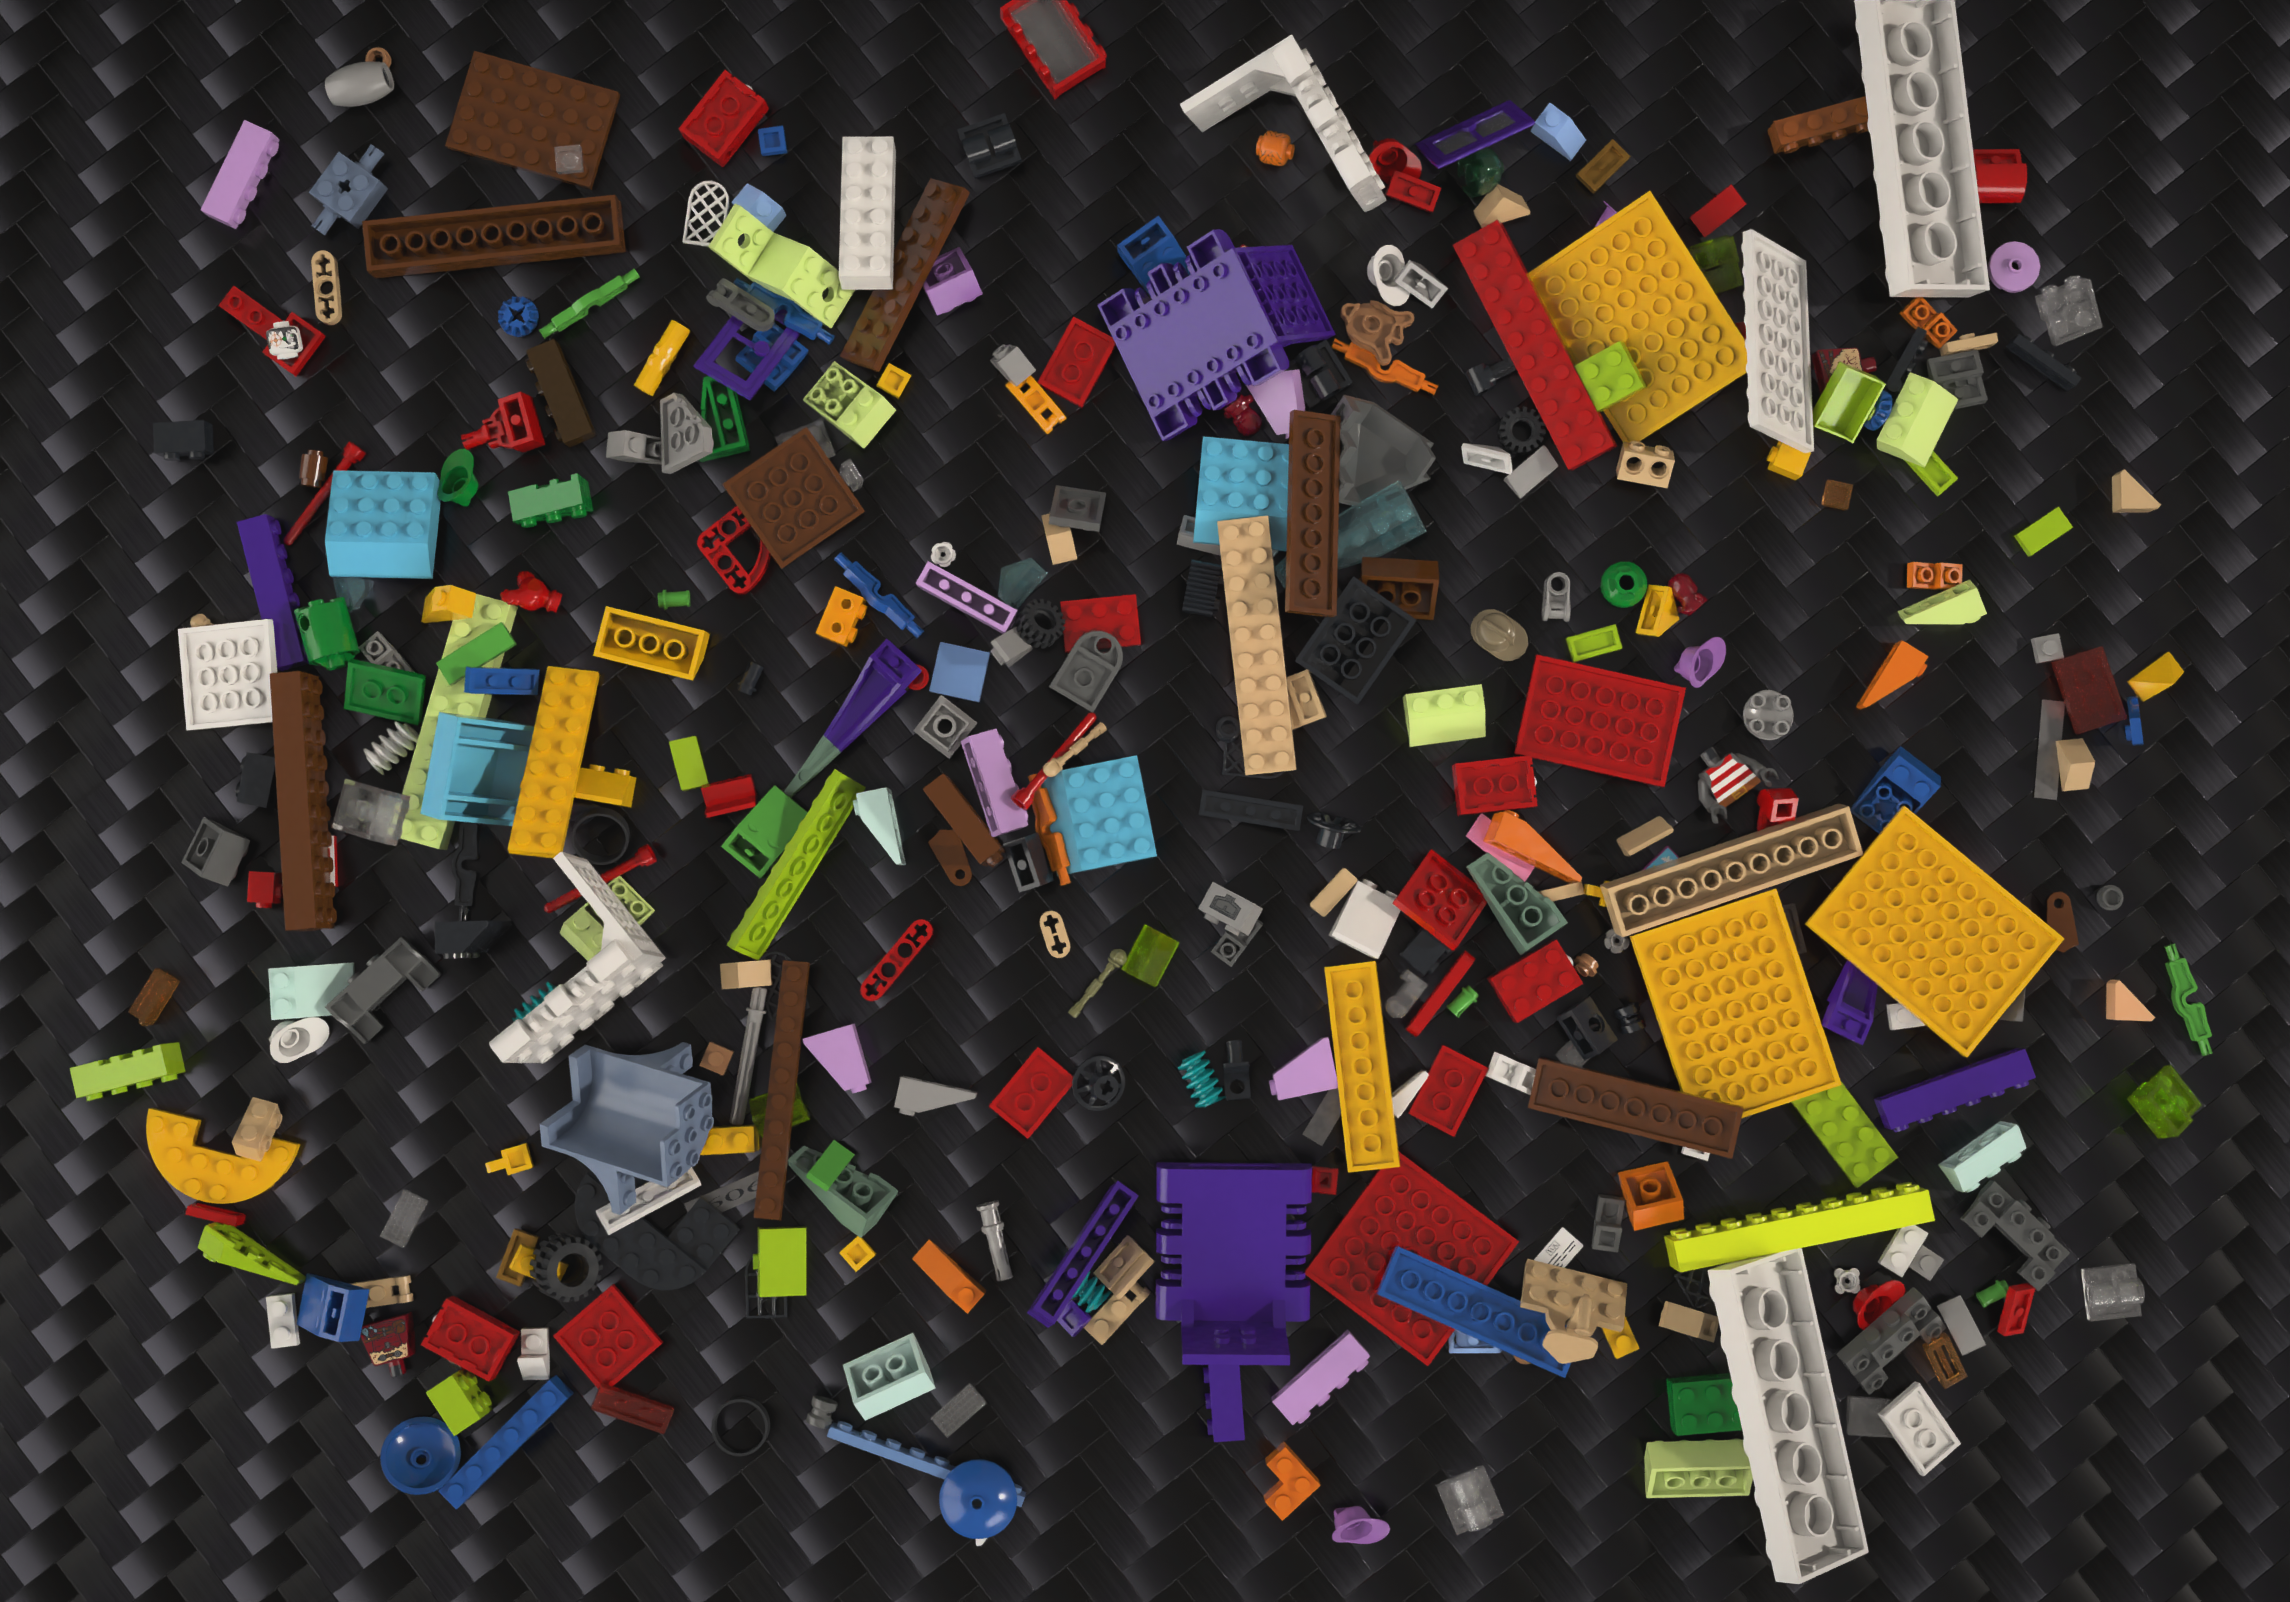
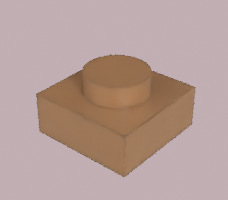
(717, 1058)

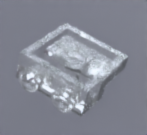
(2069, 309)

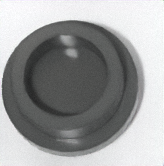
(2110, 897)

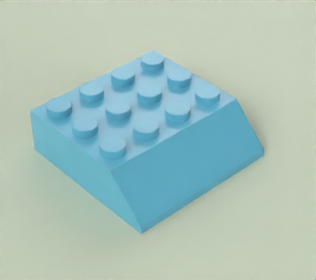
(1242, 482)
(382, 524)
(476, 769)
(1101, 814)

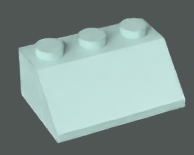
(1983, 1156)
(888, 1376)

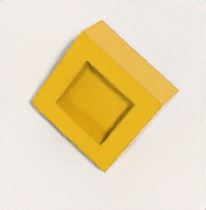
(893, 380)
(857, 1253)

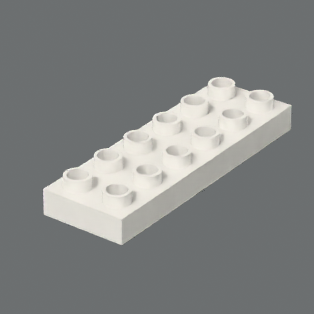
(1922, 148)
(1788, 1415)

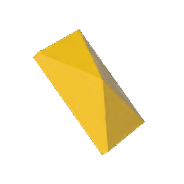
(1658, 611)
(2156, 677)

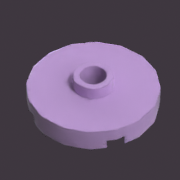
(2002, 272)

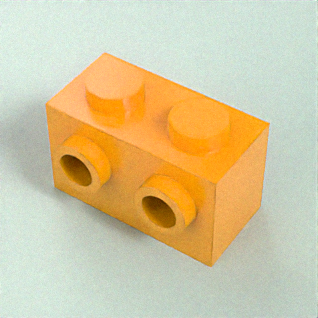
(841, 617)

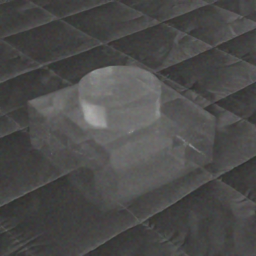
(569, 159)
(851, 475)
(1569, 1055)

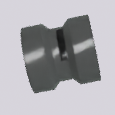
(821, 1412)

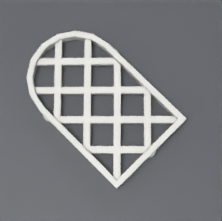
(686, 240)

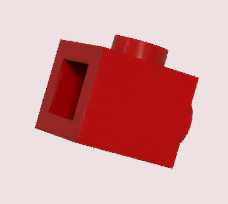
(265, 888)

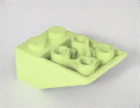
(849, 404)
(586, 928)

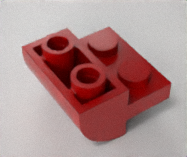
(2000, 175)

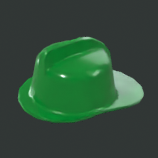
(457, 478)

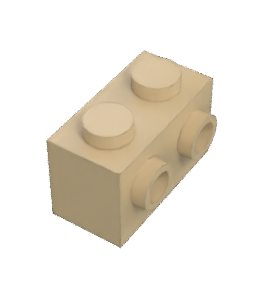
(257, 1129)

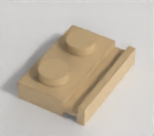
(1304, 700)
(1123, 1267)

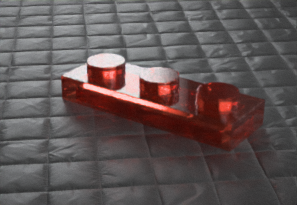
(632, 1408)

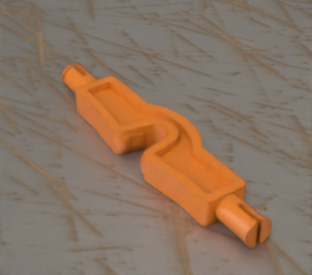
(1397, 372)
(1052, 842)

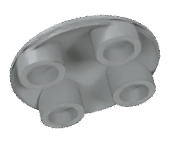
(1768, 715)

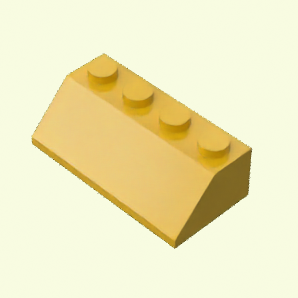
(651, 643)
(605, 787)

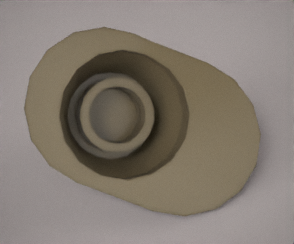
(1499, 635)

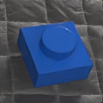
(772, 141)

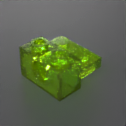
(1717, 252)
(2165, 1103)

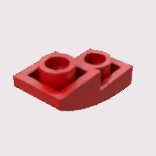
(1718, 210)

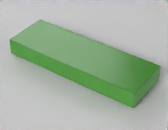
(476, 653)

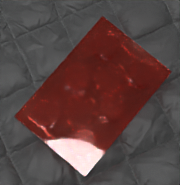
(2089, 690)

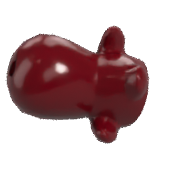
(1244, 417)
(1686, 593)

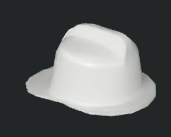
(1383, 270)
(297, 1038)

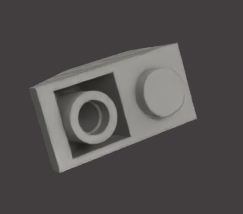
(1012, 364)
(634, 447)
(1010, 647)

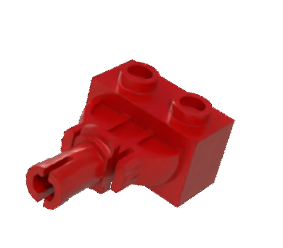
(510, 426)

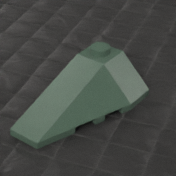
(1518, 907)
(853, 1198)

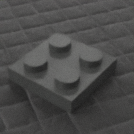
(1077, 508)

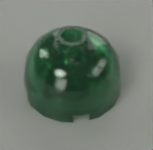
(1481, 172)

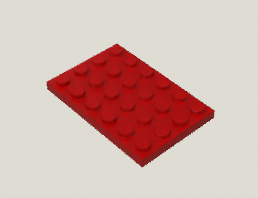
(1600, 720)

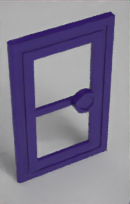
(761, 348)

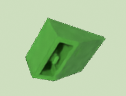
(765, 832)

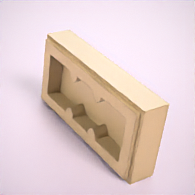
(1969, 342)

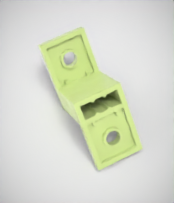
(781, 265)

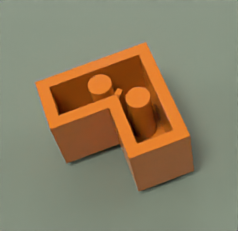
(1295, 1481)

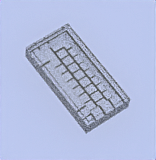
(404, 1218)
(958, 1410)

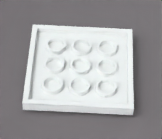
(227, 673)

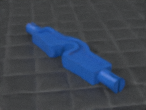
(795, 318)
(886, 604)

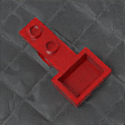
(261, 320)

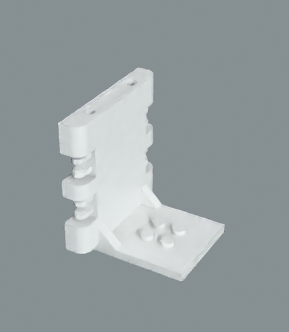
(1288, 71)
(623, 963)

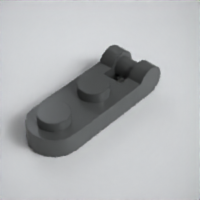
(742, 305)

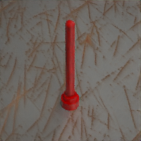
(351, 455)
(1024, 797)
(643, 857)

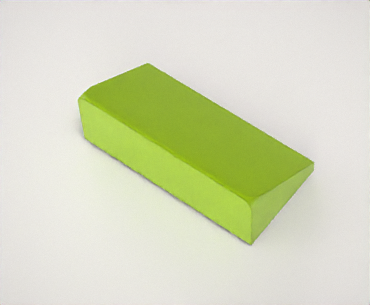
(688, 763)

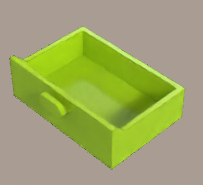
(1847, 402)
(781, 1261)

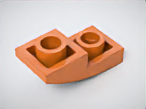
(1921, 314)
(1933, 576)

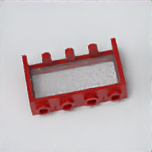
(1054, 41)

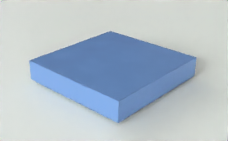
(959, 672)

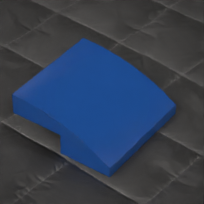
(784, 368)

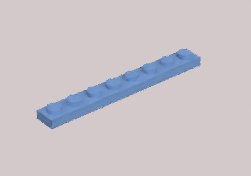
(891, 1450)

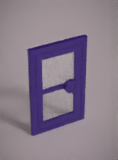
(1474, 134)

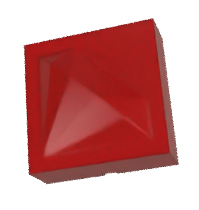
(1324, 1180)

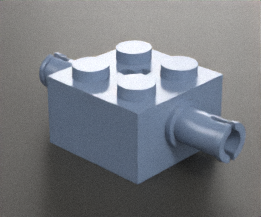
(345, 175)

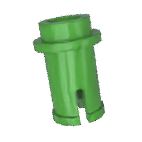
(673, 599)
(1463, 1001)
(1993, 1293)

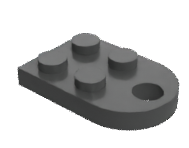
(1087, 670)

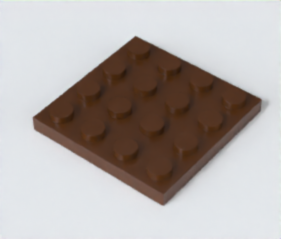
(793, 497)

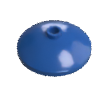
(416, 1439)
(980, 1481)

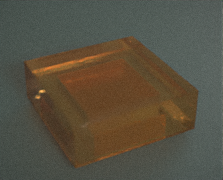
(1837, 495)

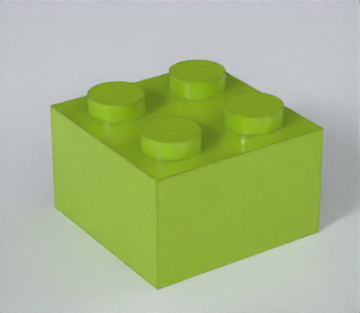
(1610, 376)
(460, 1400)

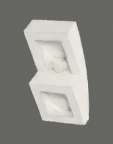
(1511, 1073)

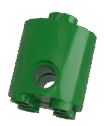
(327, 633)

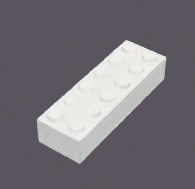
(867, 213)

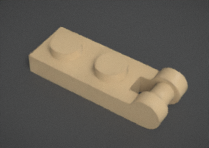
(382, 1290)
(1114, 1313)

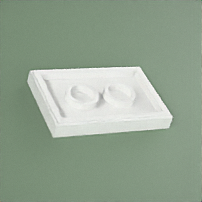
(1919, 1428)

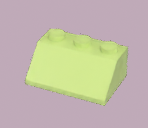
(1916, 420)
(1445, 715)

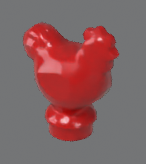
(532, 594)

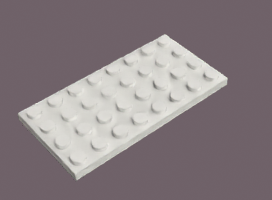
(1777, 342)

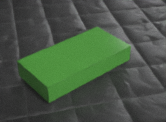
(830, 1165)

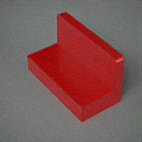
(729, 795)

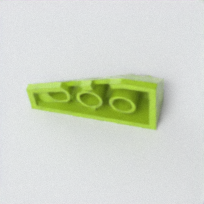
(236, 1249)

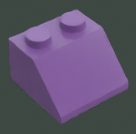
(951, 282)

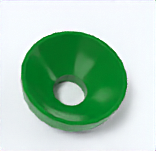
(1614, 593)

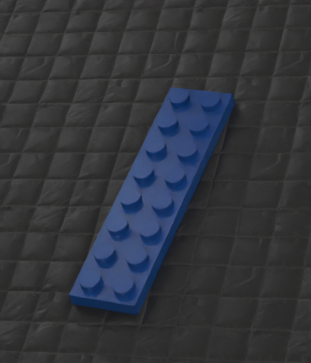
(1468, 1308)

